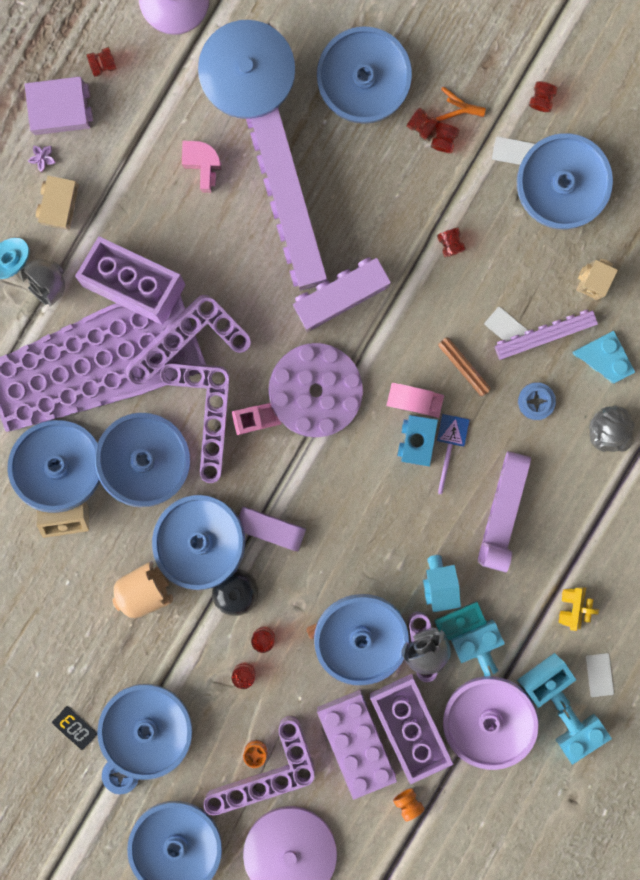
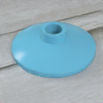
(13, 256)

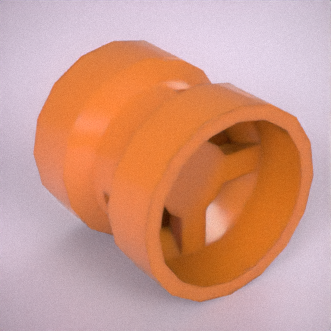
(255, 759)
(409, 805)

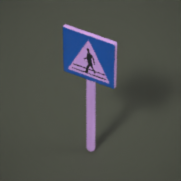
(453, 432)

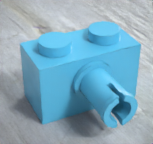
(441, 585)
(479, 644)
(547, 682)
(581, 736)

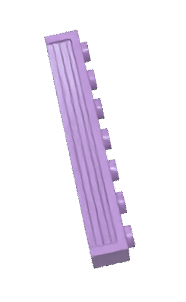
(545, 334)

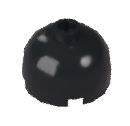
(236, 594)

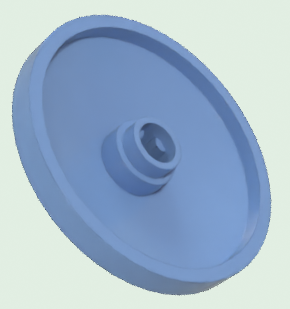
(246, 69)
(364, 75)
(564, 181)
(142, 460)
(54, 466)
(198, 542)
(360, 639)
(145, 731)
(174, 843)

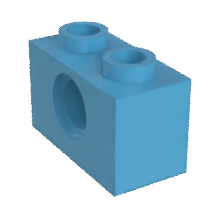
(427, 429)

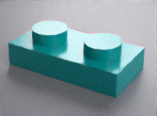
(461, 620)

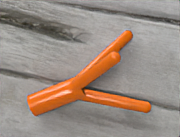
(465, 107)

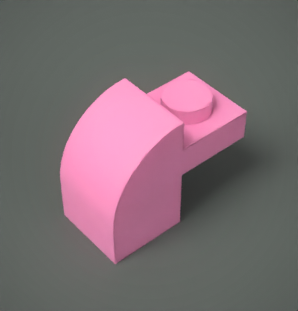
(201, 156)
(415, 400)
(254, 418)

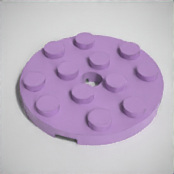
(291, 395)

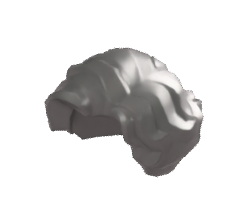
(611, 429)

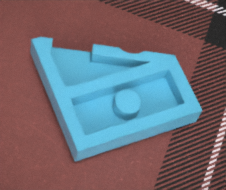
(606, 357)

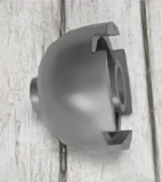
(44, 280)
(427, 652)

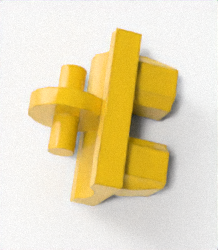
(574, 618)

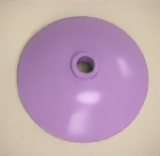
(174, 16)

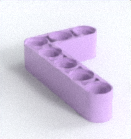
(184, 336)
(211, 412)
(494, 547)
(267, 778)

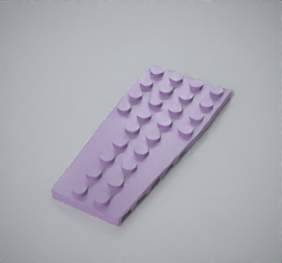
(85, 366)

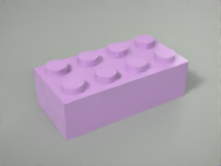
(130, 280)
(342, 294)
(411, 729)
(356, 744)

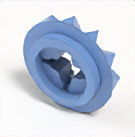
(544, 393)
(112, 782)

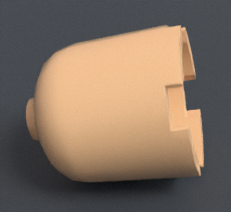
(141, 591)

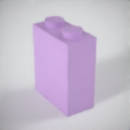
(58, 105)

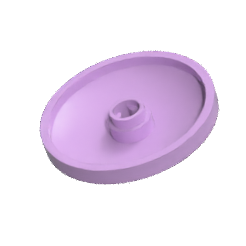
(490, 723)
(290, 846)

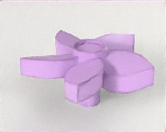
(42, 157)

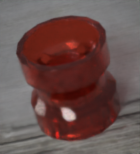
(106, 59)
(543, 96)
(417, 121)
(445, 137)
(451, 241)
(262, 643)
(247, 674)

